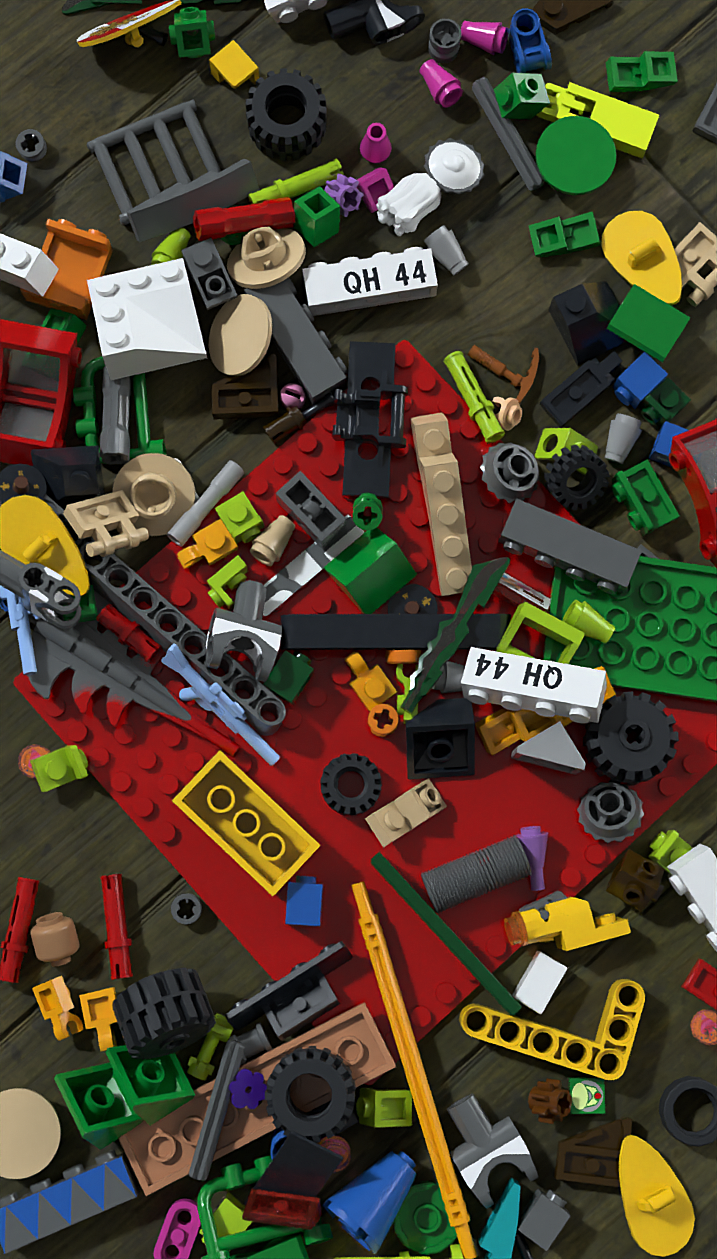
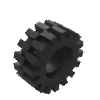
(587, 488)
(347, 763)

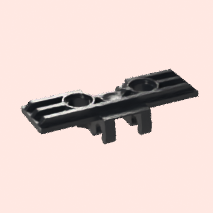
(359, 418)

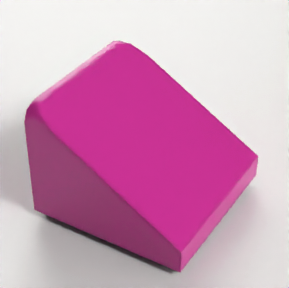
(374, 186)

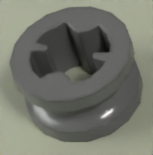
(21, 143)
(197, 910)

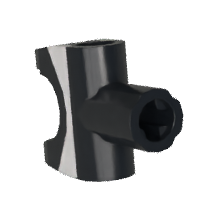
(380, 18)

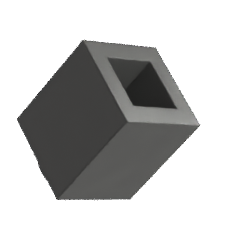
(543, 1218)

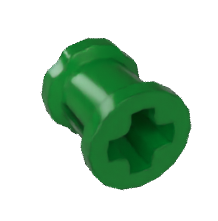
(359, 505)

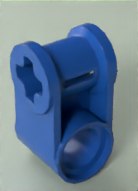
(528, 48)

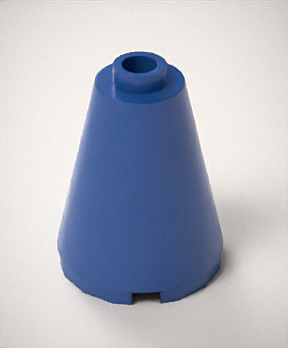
(373, 1199)

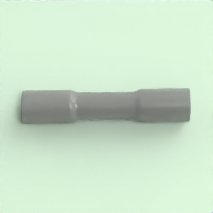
(192, 519)

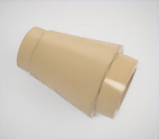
(272, 541)

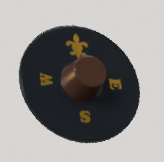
(21, 480)
(412, 600)

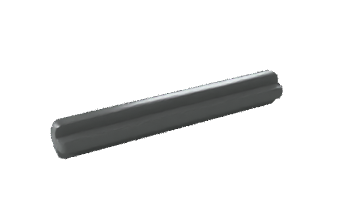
(508, 135)
(216, 1110)

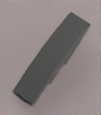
(178, 203)

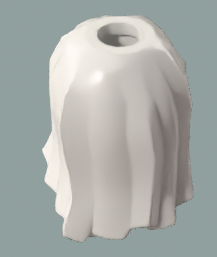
(409, 202)

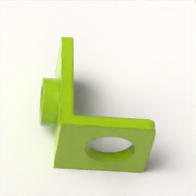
(566, 438)

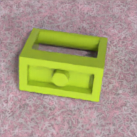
(544, 624)

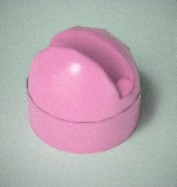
(291, 401)

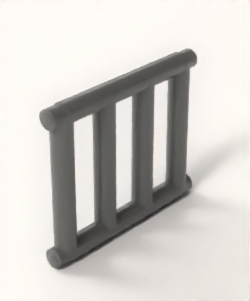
(128, 134)

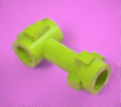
(201, 1066)

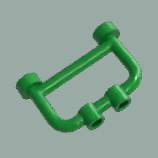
(88, 426)
(234, 1178)

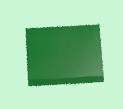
(648, 323)
(371, 570)
(151, 1085)
(97, 1104)

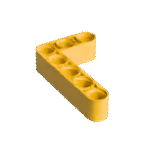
(560, 1040)

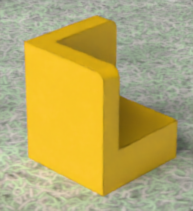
(233, 66)

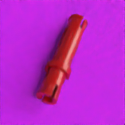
(116, 927)
(18, 928)

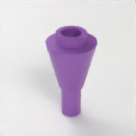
(534, 845)

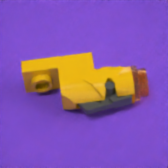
(564, 919)

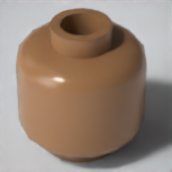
(54, 938)

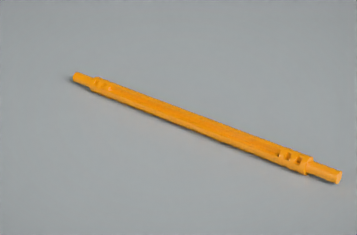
(414, 1071)

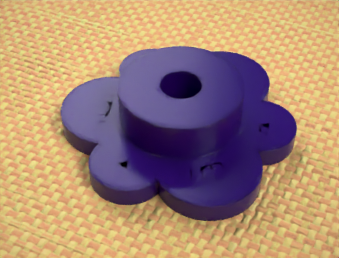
(252, 1096)

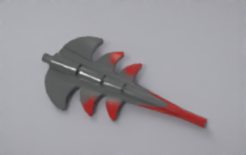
(104, 663)

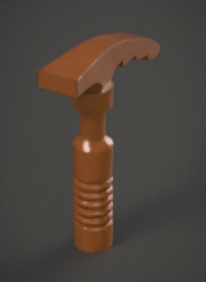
(500, 369)

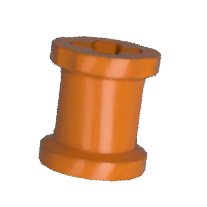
(378, 711)

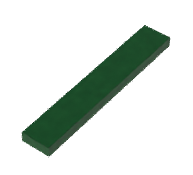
(445, 934)

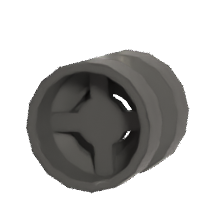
(444, 33)

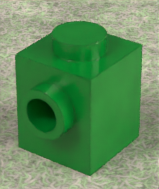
(521, 96)
(316, 216)

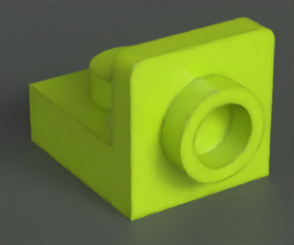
(240, 518)
(226, 578)
(59, 767)
(668, 848)
(385, 1107)

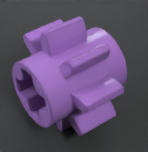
(345, 193)

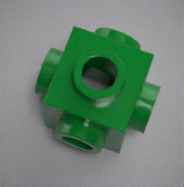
(192, 43)

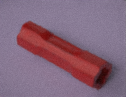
(219, 221)

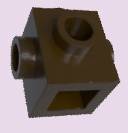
(636, 880)

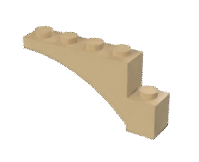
(443, 501)

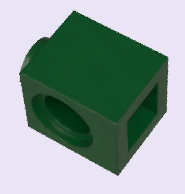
(290, 676)

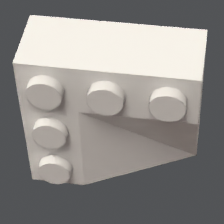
(146, 319)

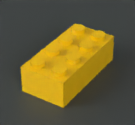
(246, 823)

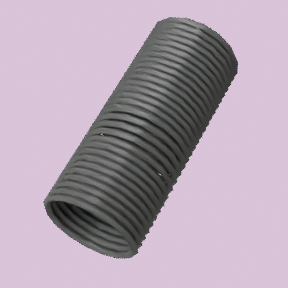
(467, 878)

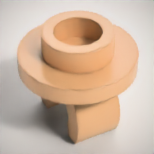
(510, 412)

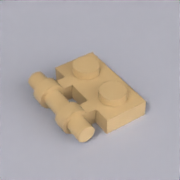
(692, 255)
(102, 514)

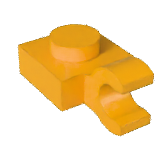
(211, 543)
(371, 684)
(55, 1003)
(99, 1014)

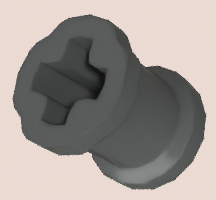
(255, 1042)

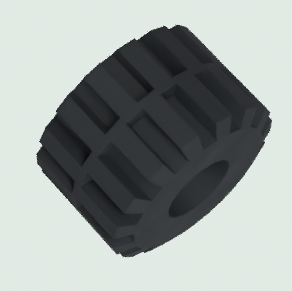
(640, 759)
(163, 1013)

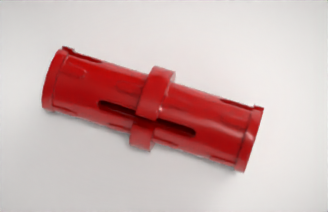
(128, 633)

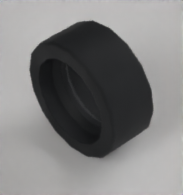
(667, 1117)

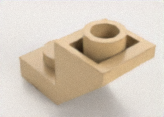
(406, 812)

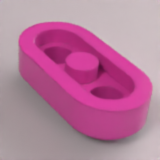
(178, 1232)

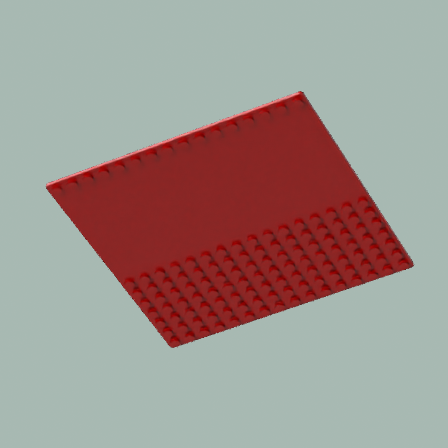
(152, 759)

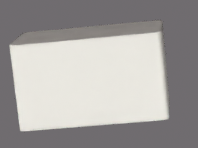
(539, 982)

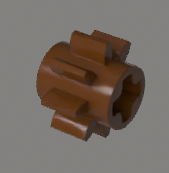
(550, 1101)

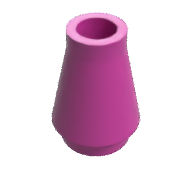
(485, 35)
(442, 85)
(375, 145)

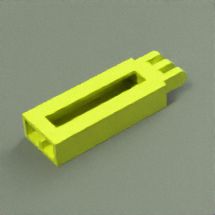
(626, 123)

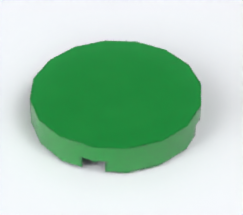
(423, 1220)

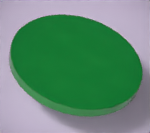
(575, 155)

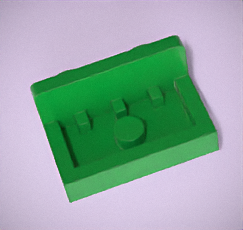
(644, 498)

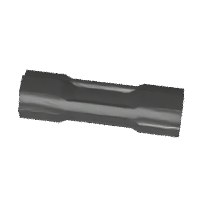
(115, 428)

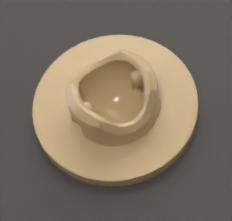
(266, 257)
(240, 335)
(158, 491)
(27, 1133)

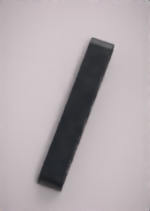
(384, 631)

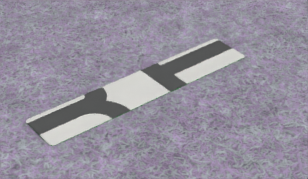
(307, 566)

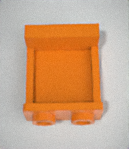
(79, 258)

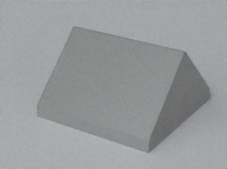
(551, 750)

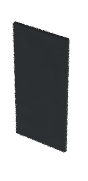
(298, 1168)

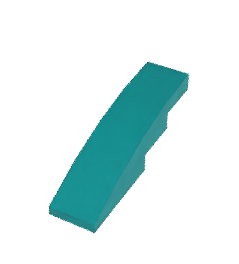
(501, 1226)

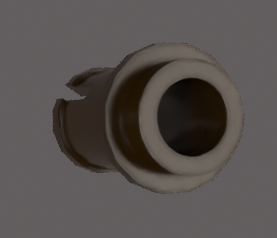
(285, 424)

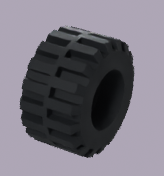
(280, 91)
(310, 1125)

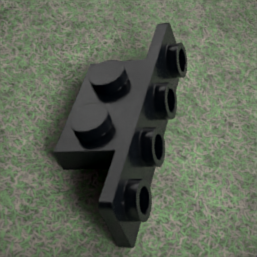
(296, 997)

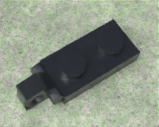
(580, 389)

